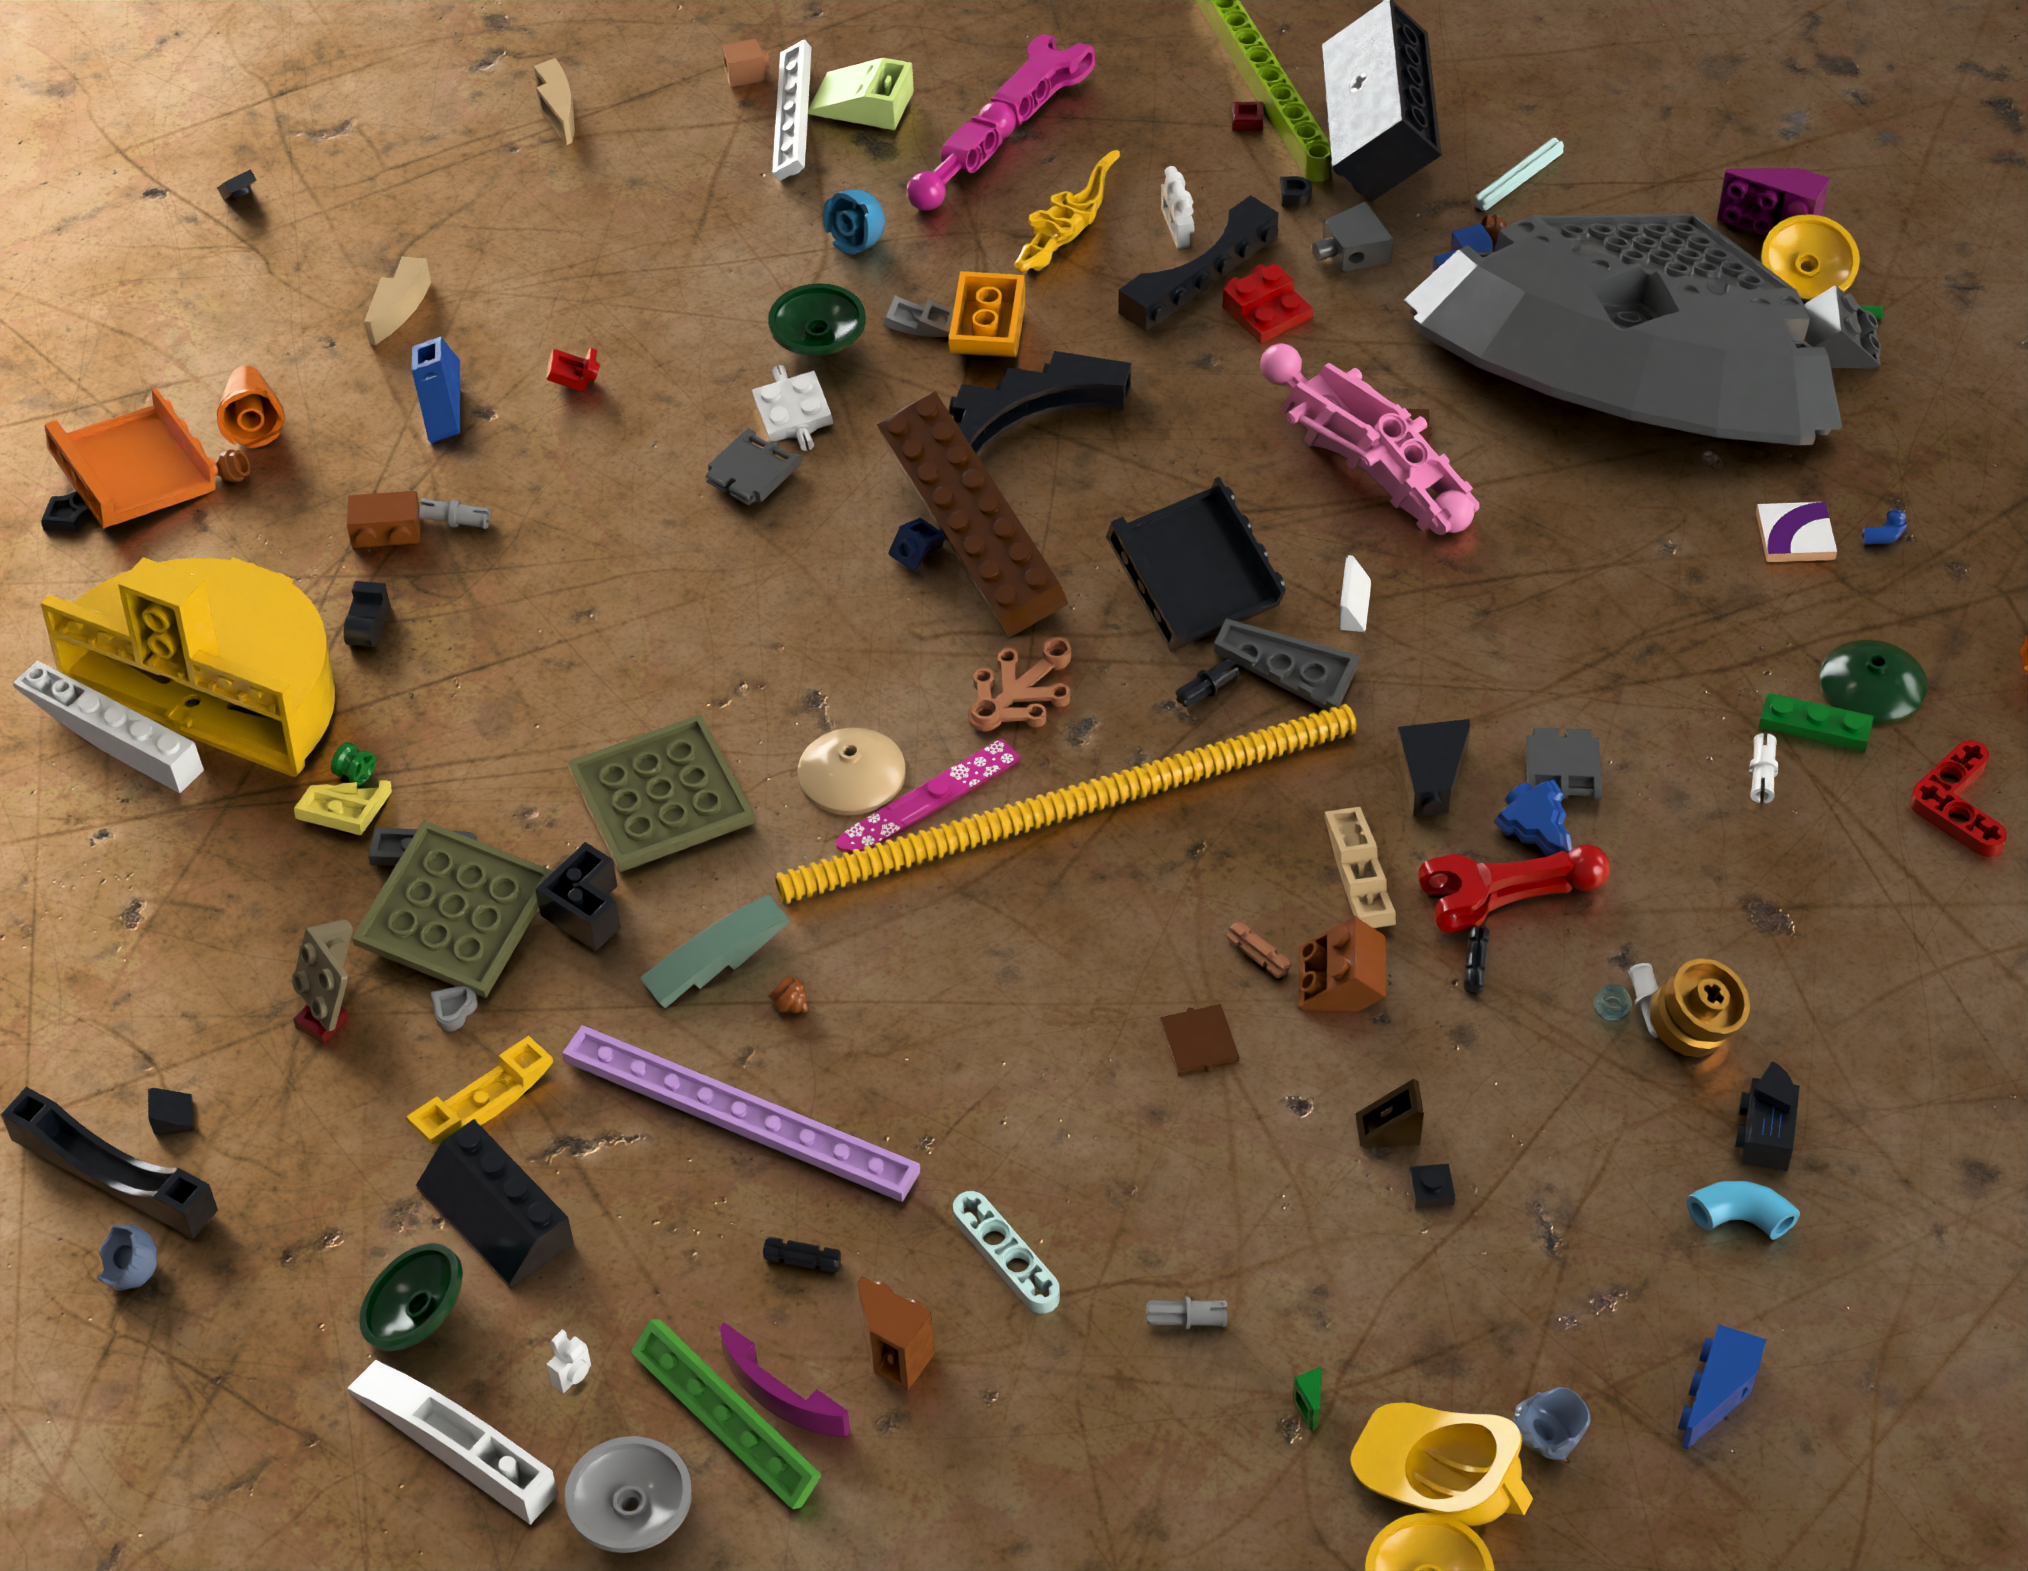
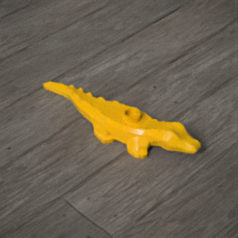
(1064, 219)

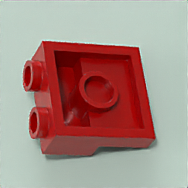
(1265, 302)

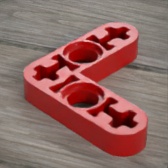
(1948, 795)

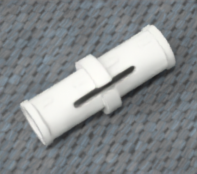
(1763, 768)

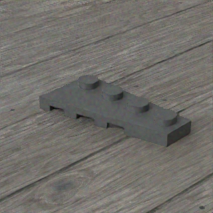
(1294, 664)

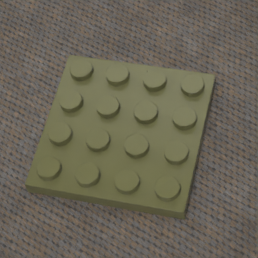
(660, 792)
(452, 908)

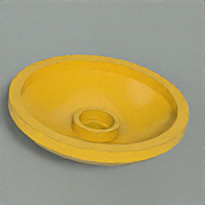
(1813, 244)
(1428, 1544)

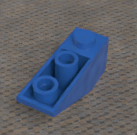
(438, 387)
(1726, 1380)

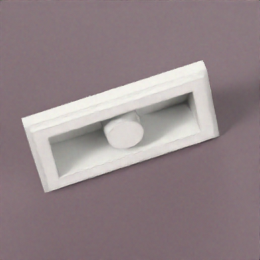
(1354, 597)

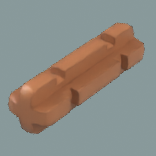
(1259, 949)

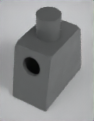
(1354, 240)

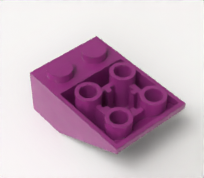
(1766, 196)

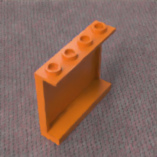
(133, 462)

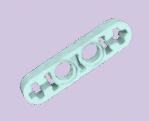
(1001, 1254)

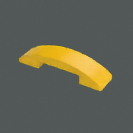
(487, 1096)

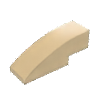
(555, 98)
(397, 298)

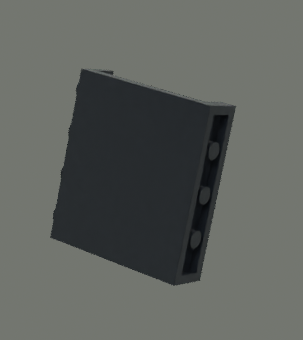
(1196, 565)

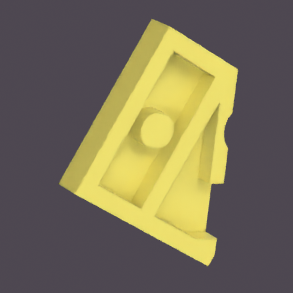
(342, 805)

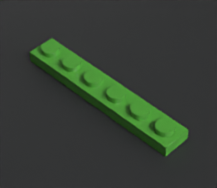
(726, 1414)

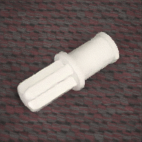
(1644, 985)

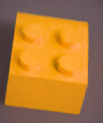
(987, 314)

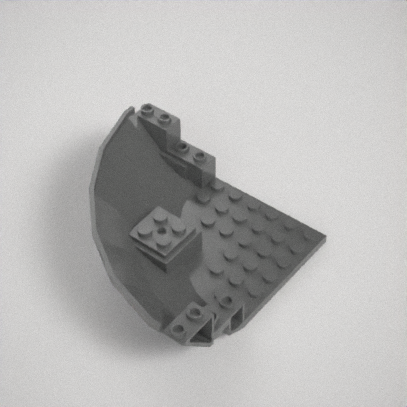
(1638, 323)

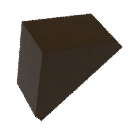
(1392, 1119)

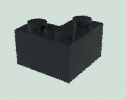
(578, 897)

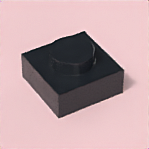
(238, 185)
(1431, 1186)

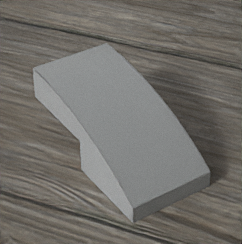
(911, 318)

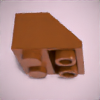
(1343, 969)
(895, 1333)

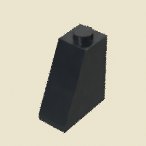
(1431, 763)

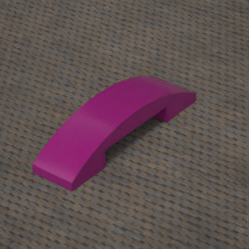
(814, 1414)

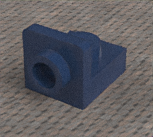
(914, 541)

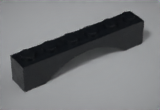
(1158, 294)
(158, 1191)

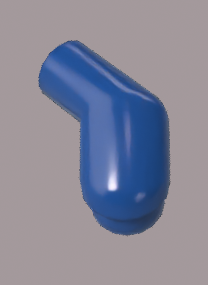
(1888, 532)

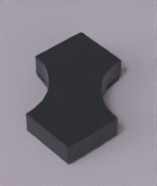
(65, 513)

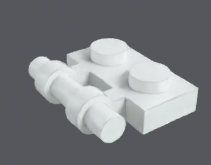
(1177, 207)

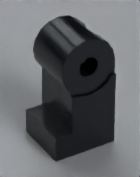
(366, 614)

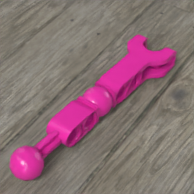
(1013, 103)

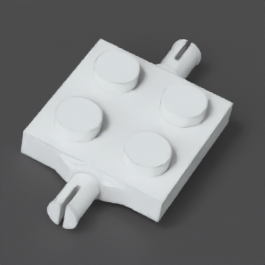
(792, 407)

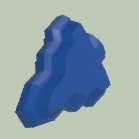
(1536, 817)

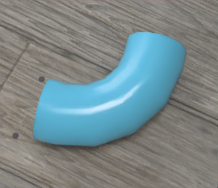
(1742, 1202)

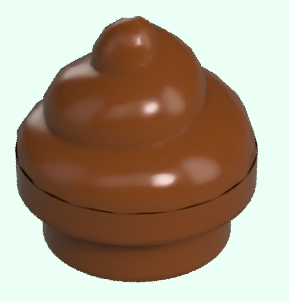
(1492, 225)
(233, 465)
(789, 996)

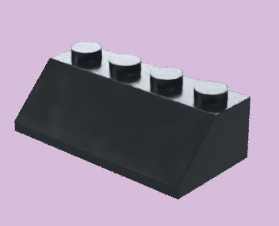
(494, 1204)

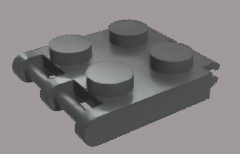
(750, 470)
(1567, 760)

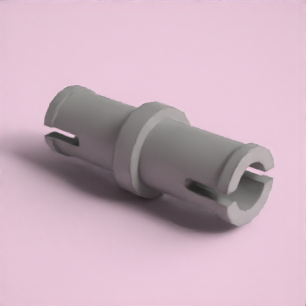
(454, 513)

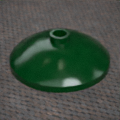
(816, 319)
(1873, 680)
(411, 1297)

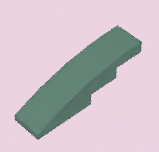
(710, 951)

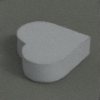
(453, 1006)

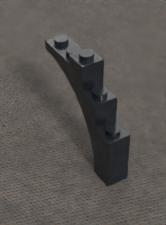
(1024, 394)

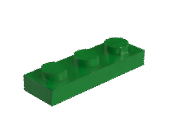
(1816, 721)

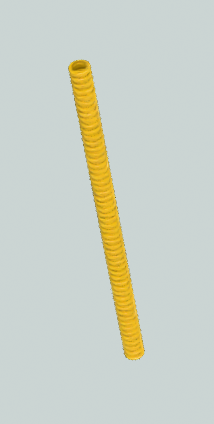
(1066, 803)

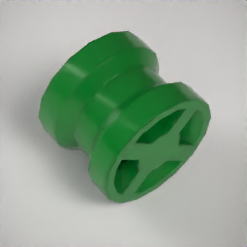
(353, 763)

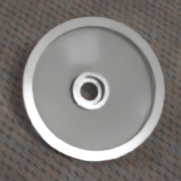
(622, 1475)

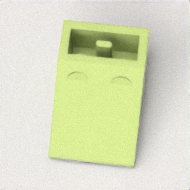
(866, 93)

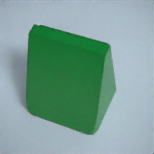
(1307, 1396)

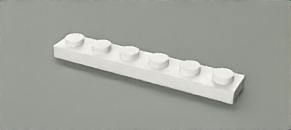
(792, 110)

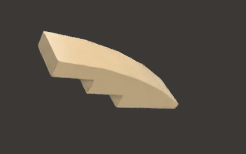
(1359, 867)

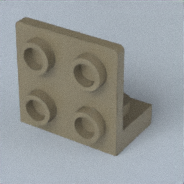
(320, 970)

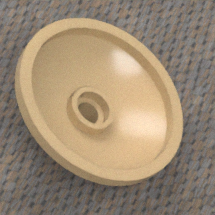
(851, 771)

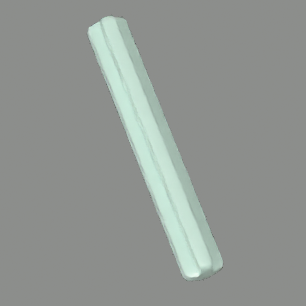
(1518, 174)

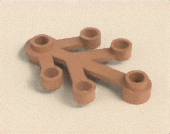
(989, 713)

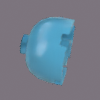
(853, 220)

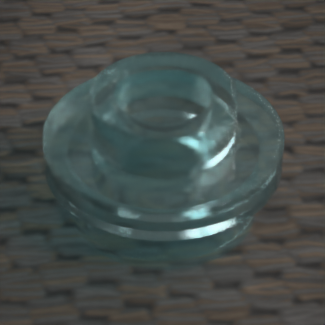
(1614, 995)

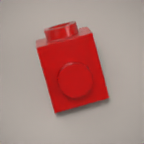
(572, 370)

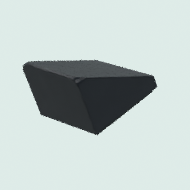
(169, 1110)

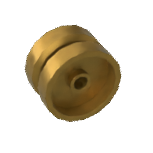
(1699, 1007)

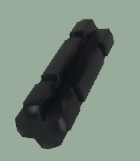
(1476, 959)
(801, 1254)

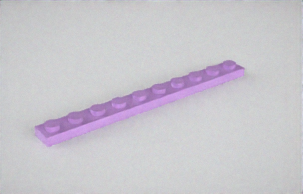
(742, 1113)

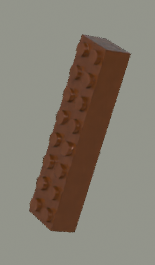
(972, 514)

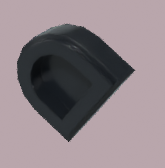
(1295, 191)

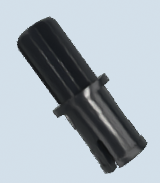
(1206, 683)

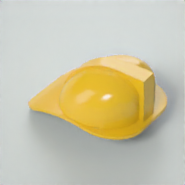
(1443, 1462)

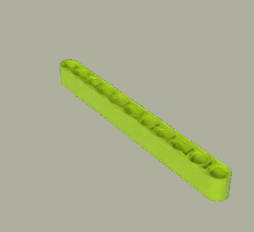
(1271, 86)

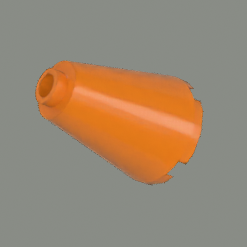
(249, 409)

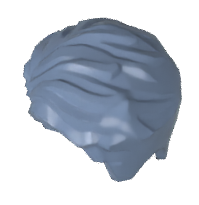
(127, 1257)
(1552, 1422)

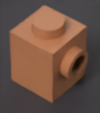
(744, 62)

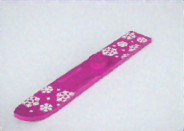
(929, 797)

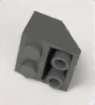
(1843, 330)

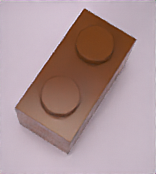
(383, 519)

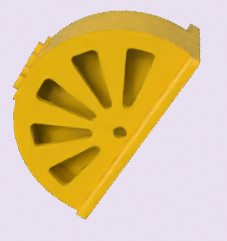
(221, 638)

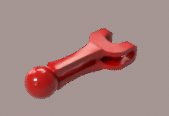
(1483, 887)

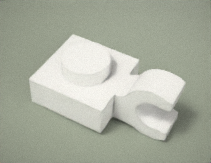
(569, 1363)

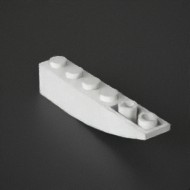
(113, 727)
(458, 1439)

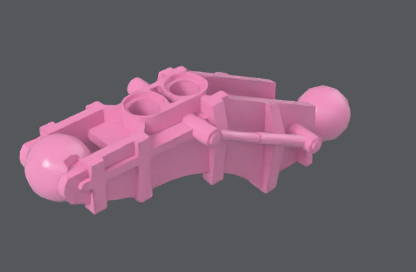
(1375, 435)

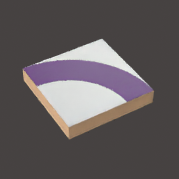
(1796, 532)

